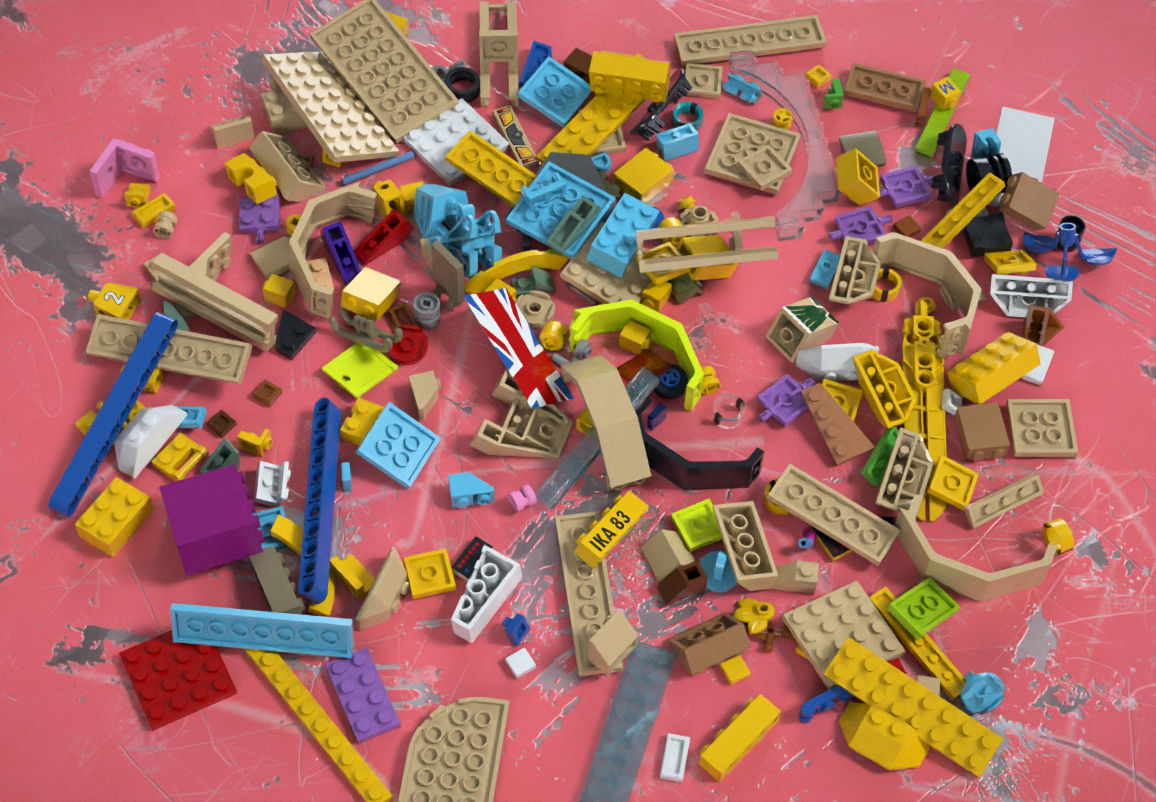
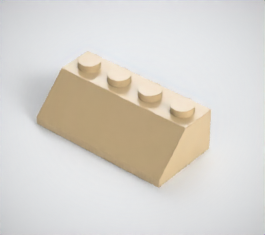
(278, 158)
(746, 545)

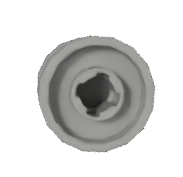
(427, 310)

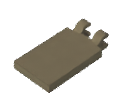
(448, 275)

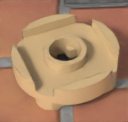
(545, 306)

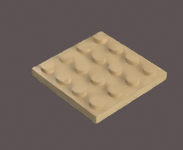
(741, 138)
(602, 284)
(827, 622)

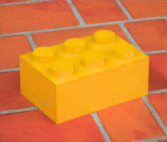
(114, 517)

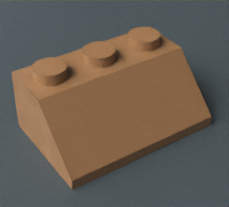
(710, 643)

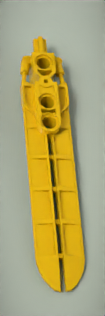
(913, 354)

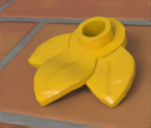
(755, 614)

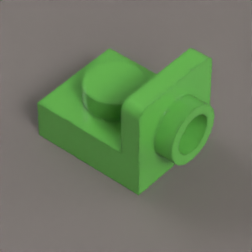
(835, 95)

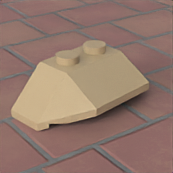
(855, 272)
(905, 471)
(384, 593)

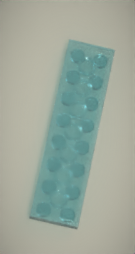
(629, 725)

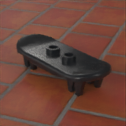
(651, 119)
(952, 163)

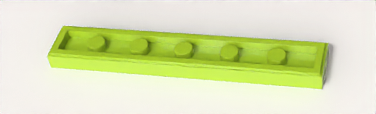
(940, 119)

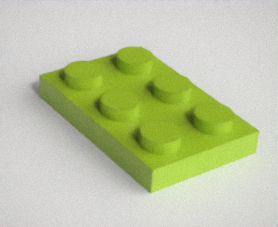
(923, 608)

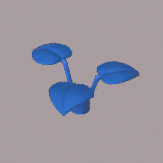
(1066, 237)

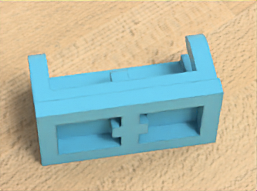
(677, 142)
(985, 143)
(544, 191)

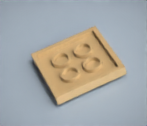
(1042, 428)

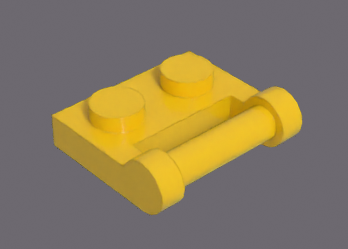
(175, 454)

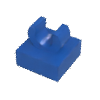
(516, 628)

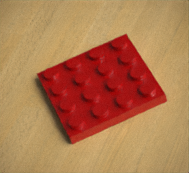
(176, 678)

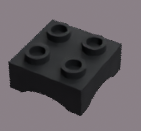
(987, 235)

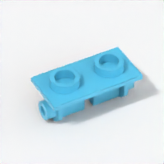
(737, 84)

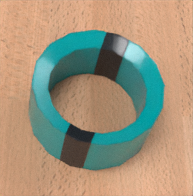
(688, 107)

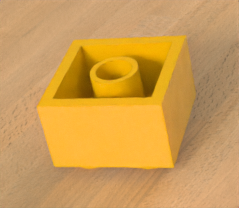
(857, 177)

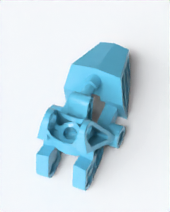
(467, 234)

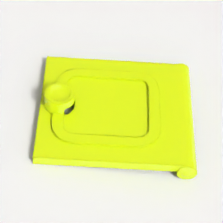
(362, 366)

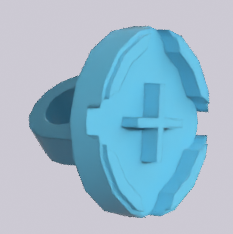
(718, 571)
(982, 692)

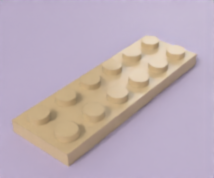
(833, 514)

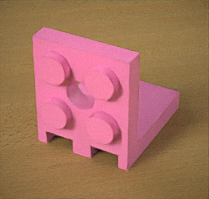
(121, 157)

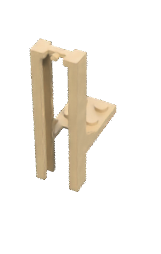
(498, 47)
(735, 255)
(201, 279)

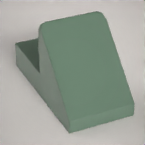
(538, 280)
(223, 456)

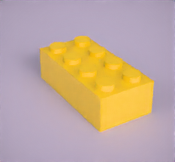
(629, 76)
(994, 367)

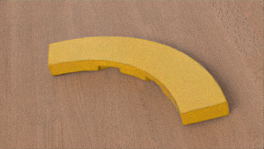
(515, 263)
(292, 536)

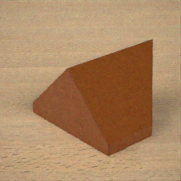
(1040, 325)

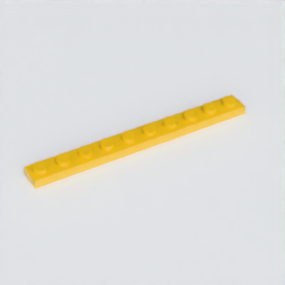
(320, 726)

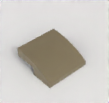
(867, 143)

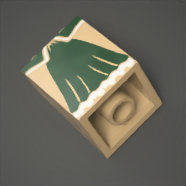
(801, 327)

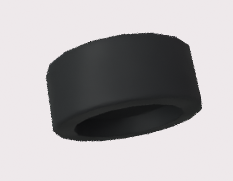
(466, 74)

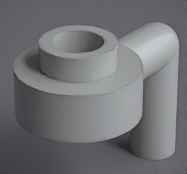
(442, 72)
(581, 351)

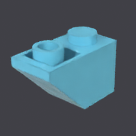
(469, 490)

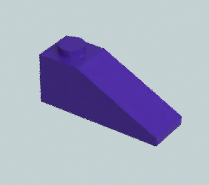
(341, 251)

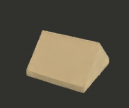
(232, 131)
(666, 553)

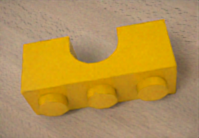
(257, 182)

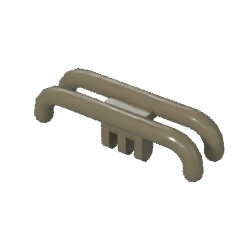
(365, 332)

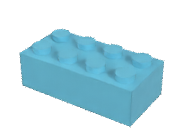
(617, 241)

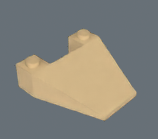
(523, 429)

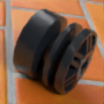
(979, 167)

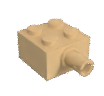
(280, 111)

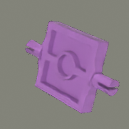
(906, 186)
(259, 217)
(860, 224)
(784, 400)

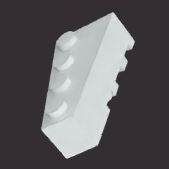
(485, 592)

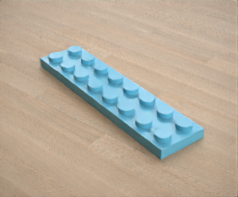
(262, 630)

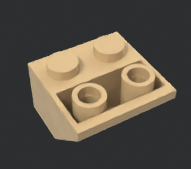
(612, 643)

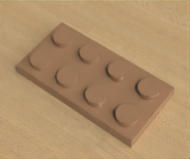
(884, 87)

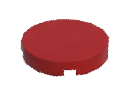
(411, 347)

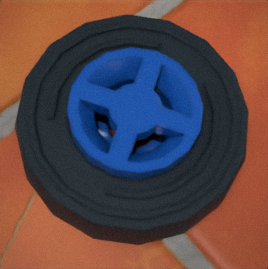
(678, 386)

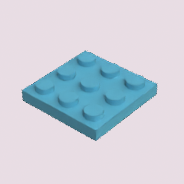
(555, 92)
(398, 445)

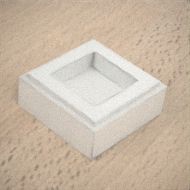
(951, 401)
(520, 663)

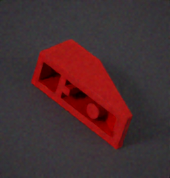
(384, 237)

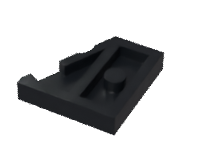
(292, 335)

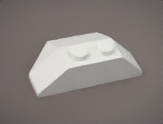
(1018, 292)
(832, 361)
(145, 436)

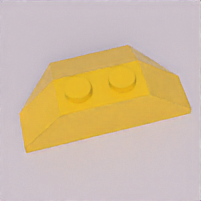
(884, 388)
(882, 737)

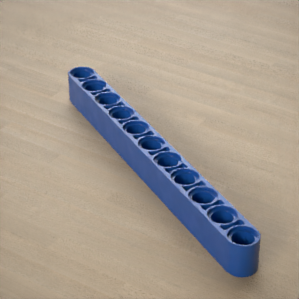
(112, 415)
(320, 501)

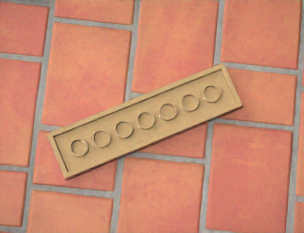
(760, 37)
(186, 353)
(585, 587)

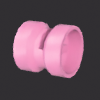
(522, 498)

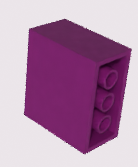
(212, 519)

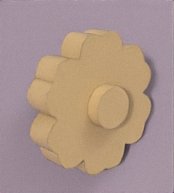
(698, 215)

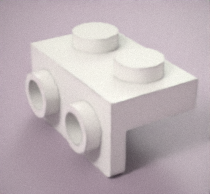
(271, 483)

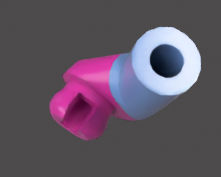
(808, 540)

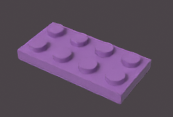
(362, 695)

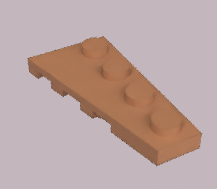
(837, 429)

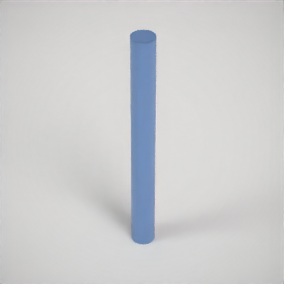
(377, 168)

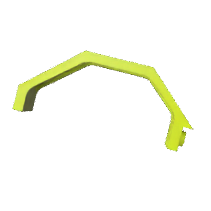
(663, 329)

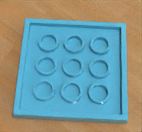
(543, 220)

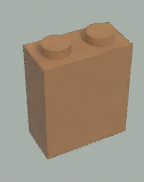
(1028, 201)
(981, 431)

